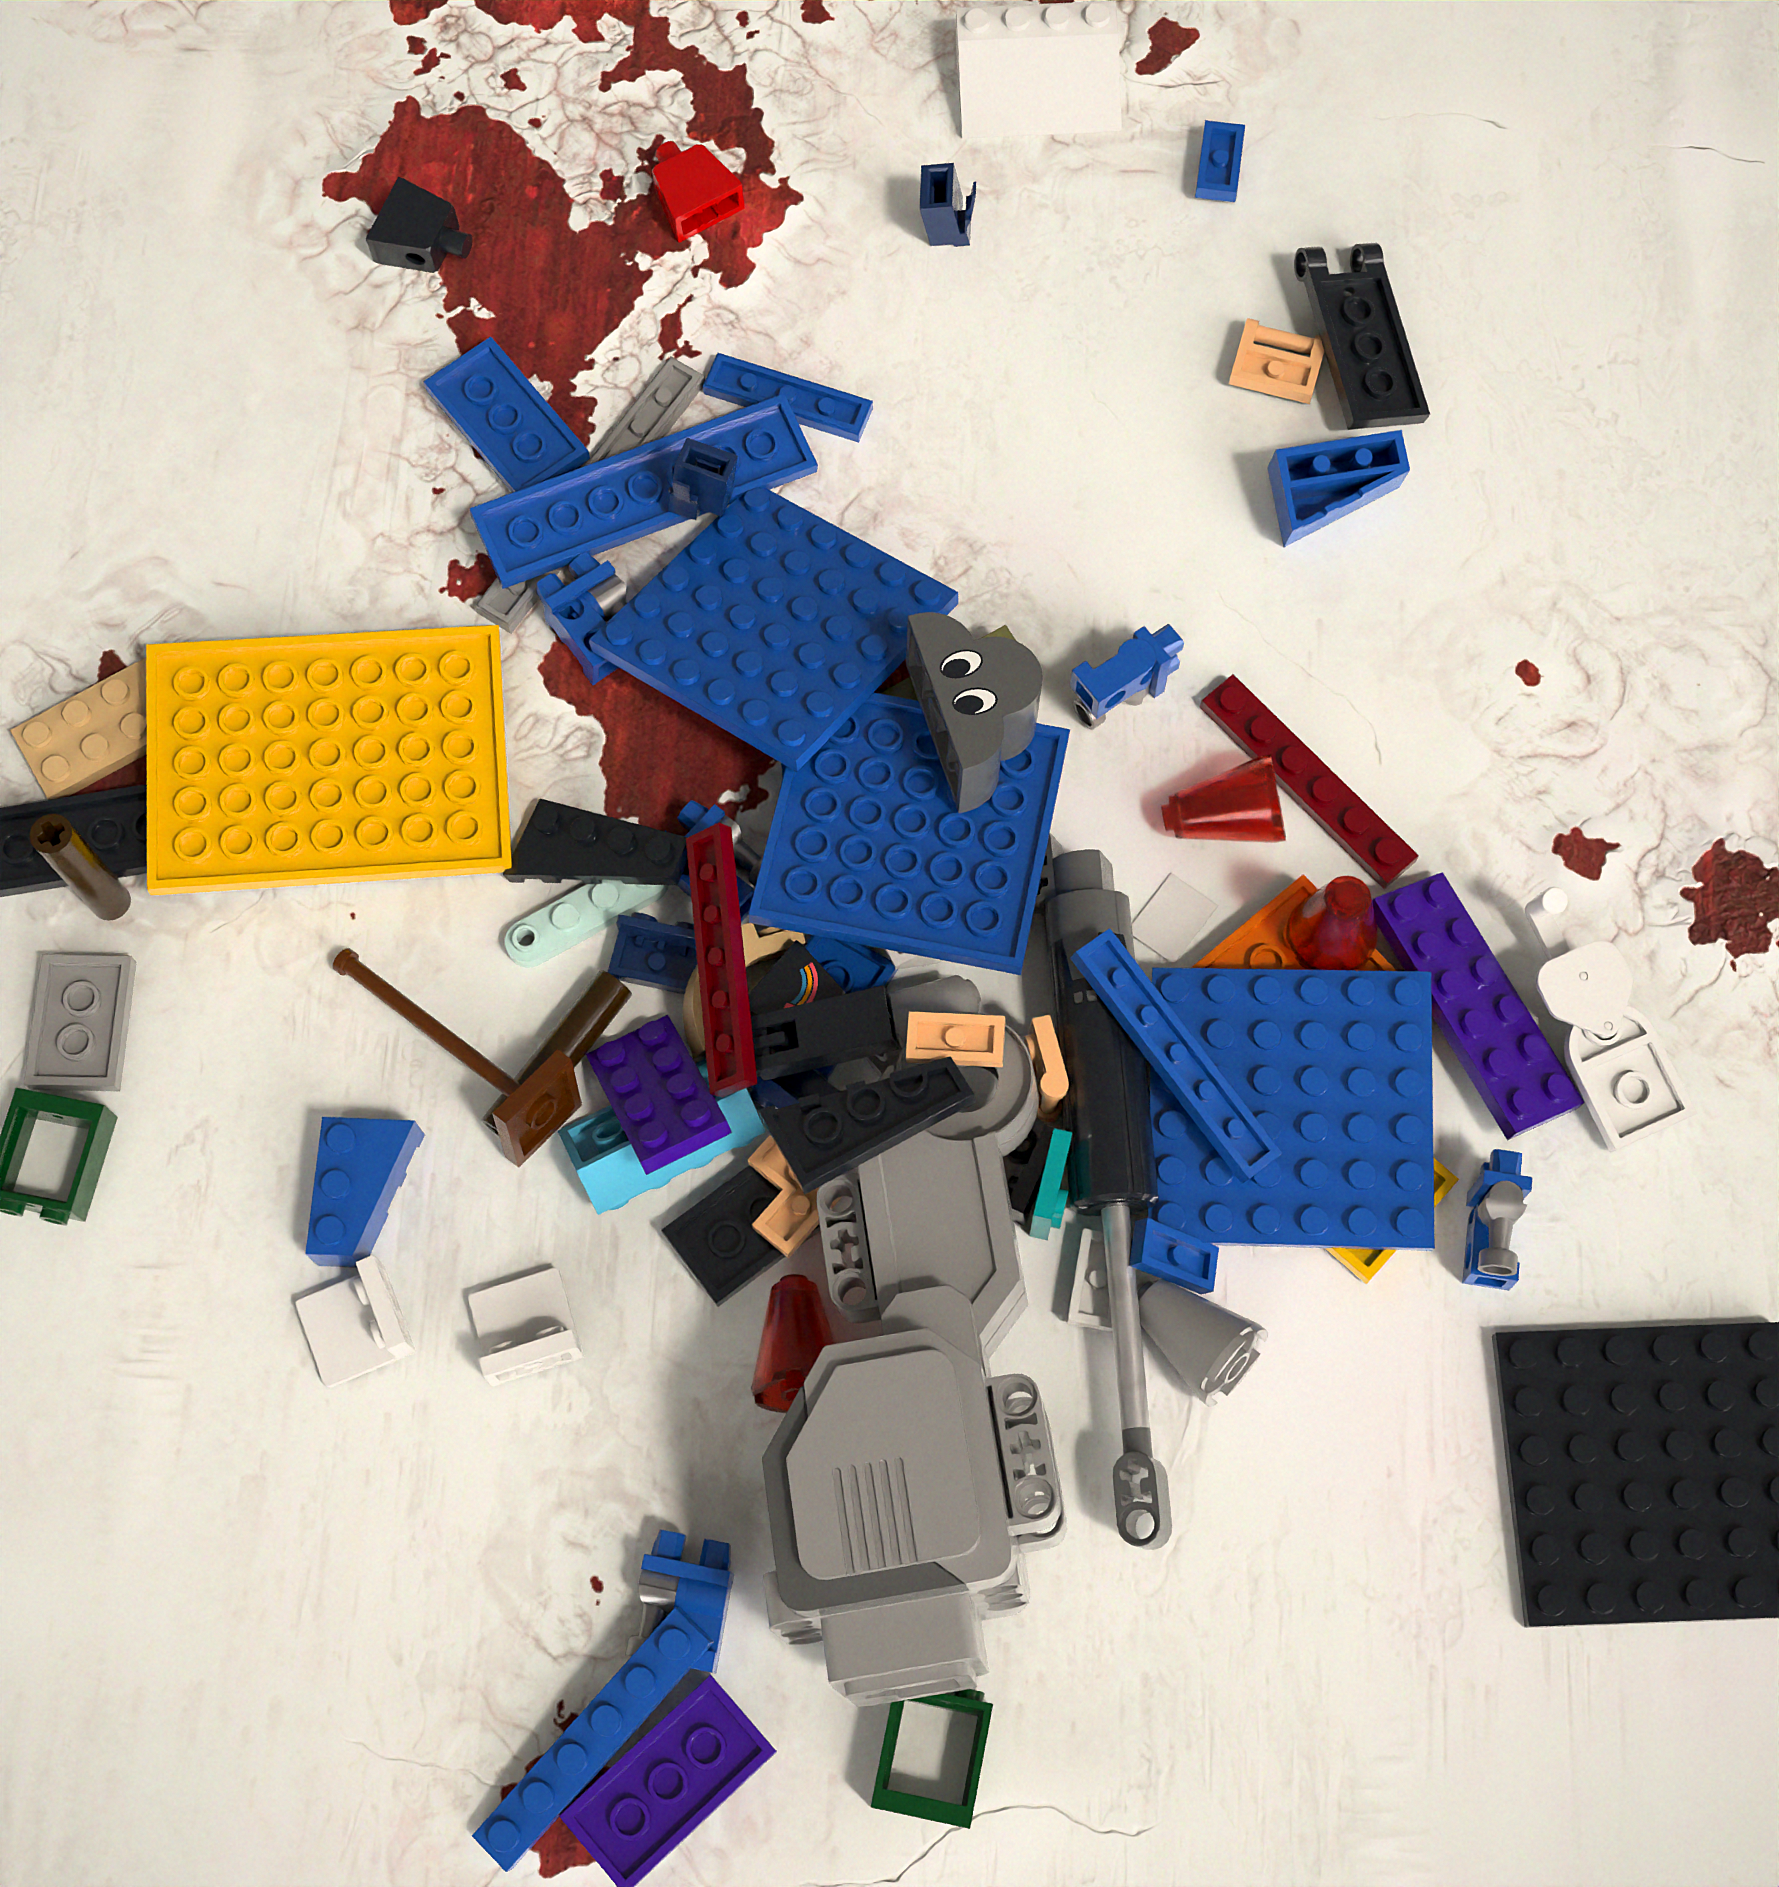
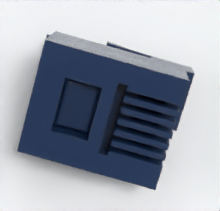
(942, 206)
(700, 481)

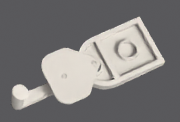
(1622, 1079)

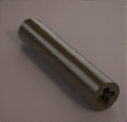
(80, 866)
(576, 1029)

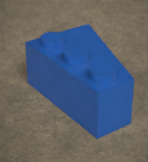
(1332, 479)
(355, 1183)

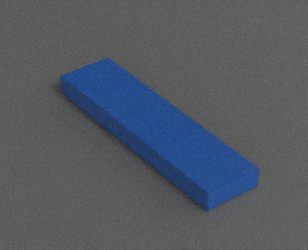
(811, 402)

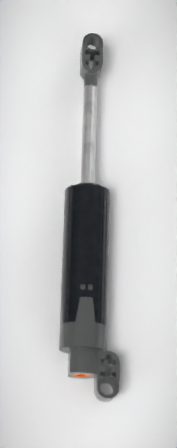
(1110, 1146)

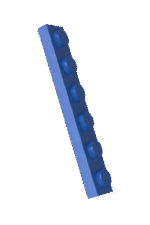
(1176, 1055)
(592, 1739)

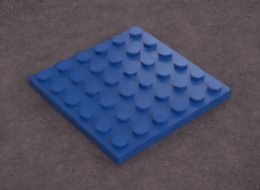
(772, 625)
(884, 860)
(1337, 1082)

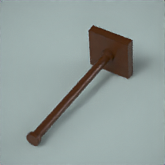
(532, 1108)

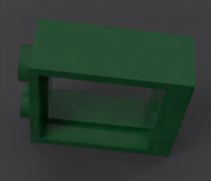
(14, 1140)
(965, 1702)

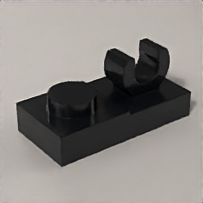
(1025, 1188)

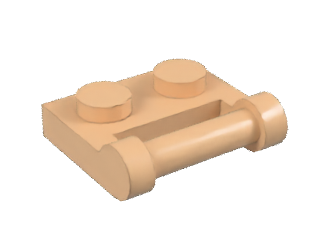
(1277, 370)
(1047, 1066)

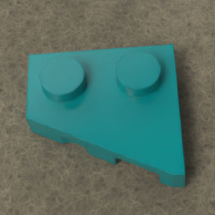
(1052, 1199)

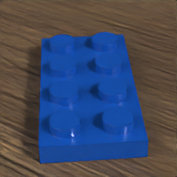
(505, 418)

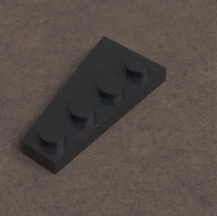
(593, 848)
(849, 1127)

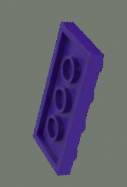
(658, 1094)
(668, 1784)

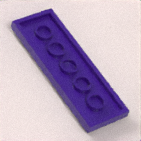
(1477, 1006)

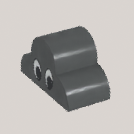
(975, 701)

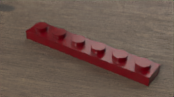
(1310, 782)
(721, 961)

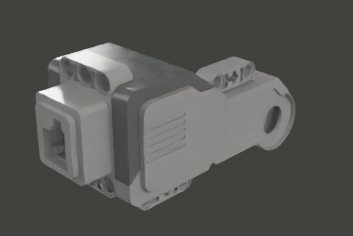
(901, 1453)

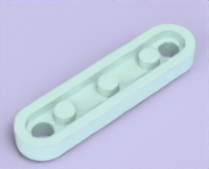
(576, 919)

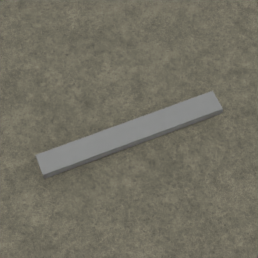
(643, 423)

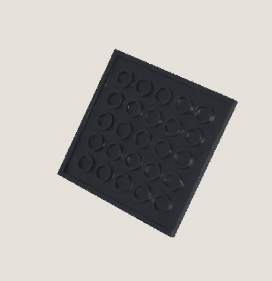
(1643, 1472)

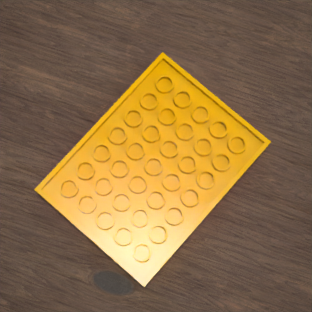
(325, 759)

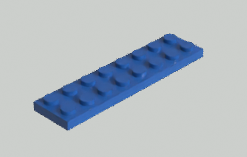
(629, 493)

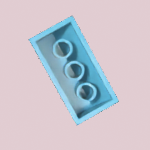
(612, 1168)

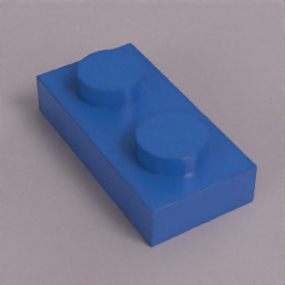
(1220, 161)
(1174, 1256)

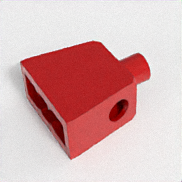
(694, 189)

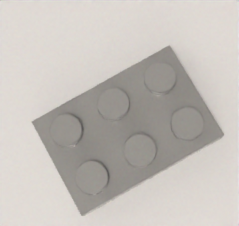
(80, 1023)

